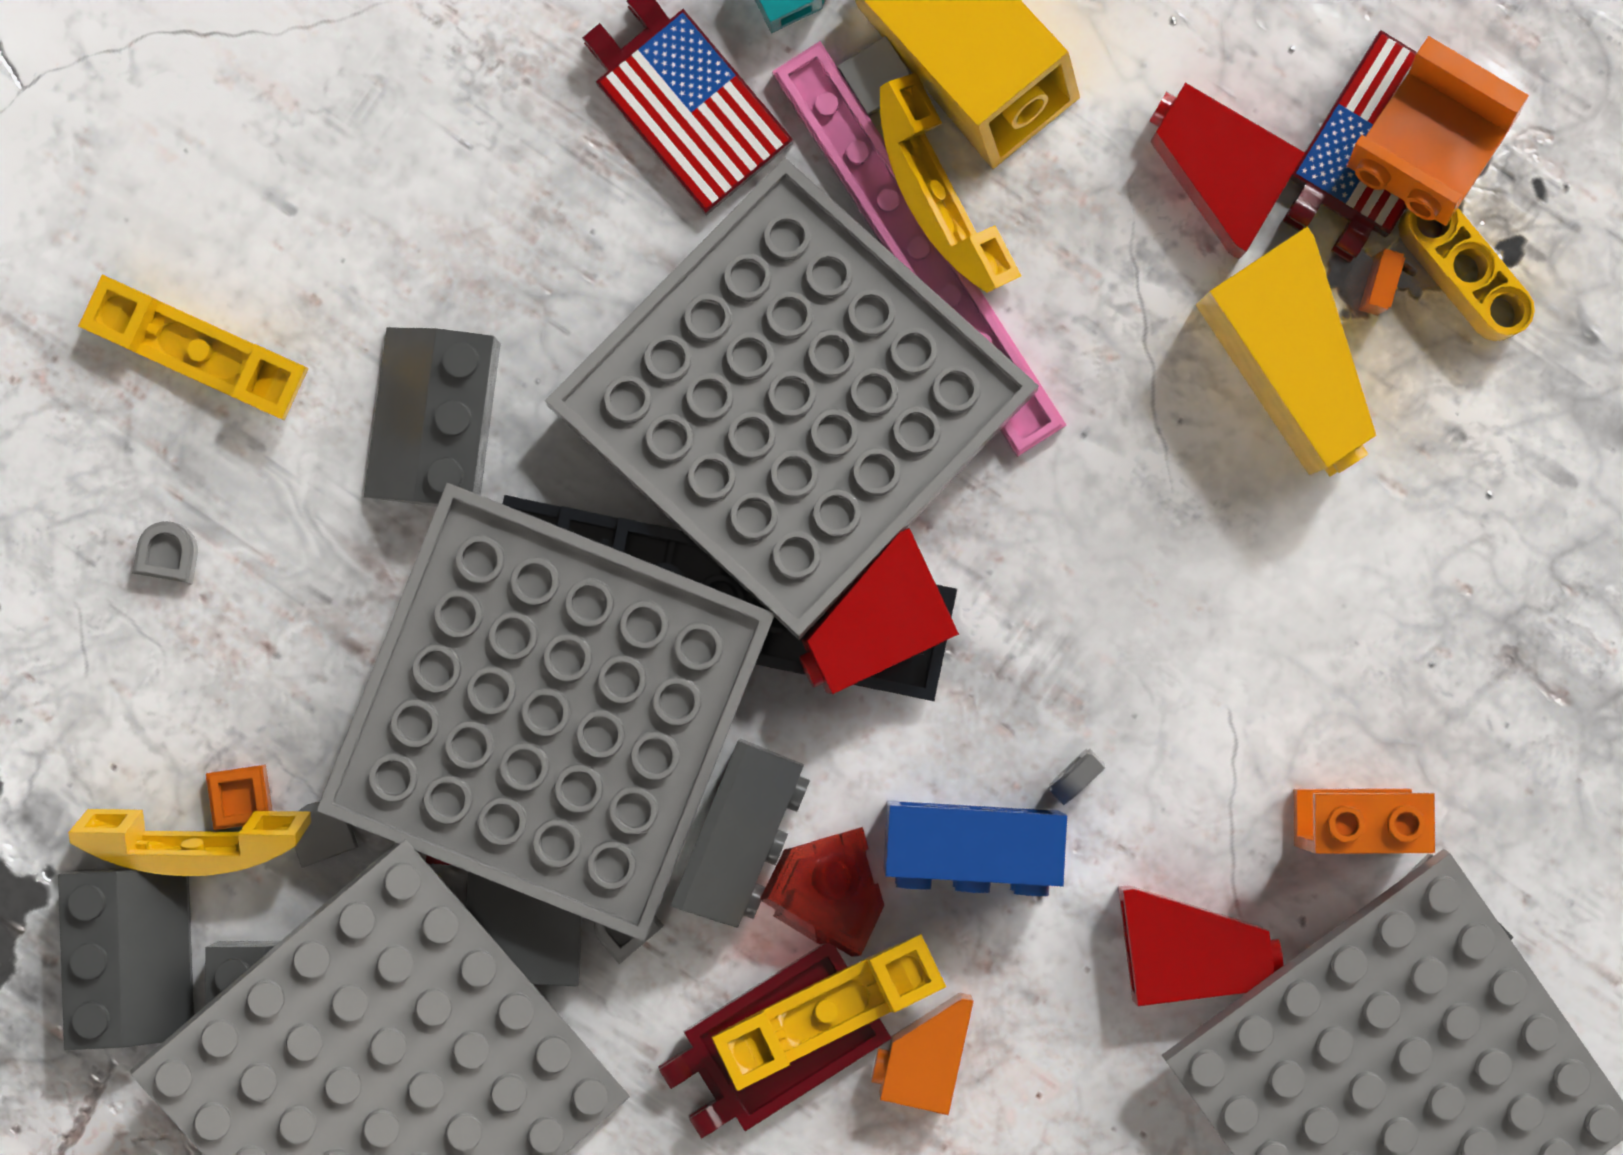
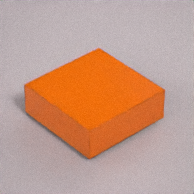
(1382, 282)
(237, 794)

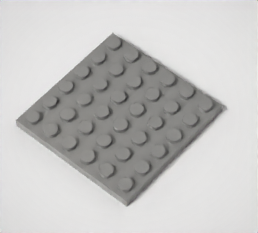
(792, 397)
(546, 711)
(381, 1036)
(1402, 1040)

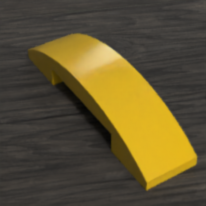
(928, 192)
(193, 347)
(122, 840)
(827, 1011)

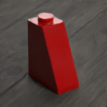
(1223, 163)
(879, 620)
(1190, 951)

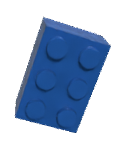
(974, 847)

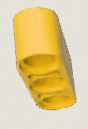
(1493, 276)

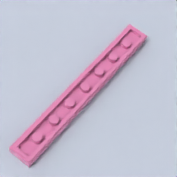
(864, 169)

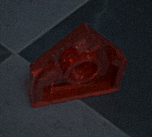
(827, 891)

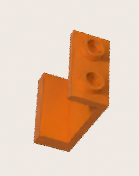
(1437, 132)
(1364, 821)

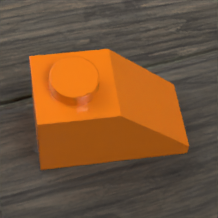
(925, 1058)

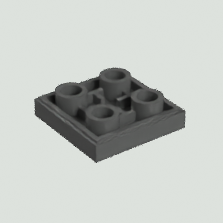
(531, 932)

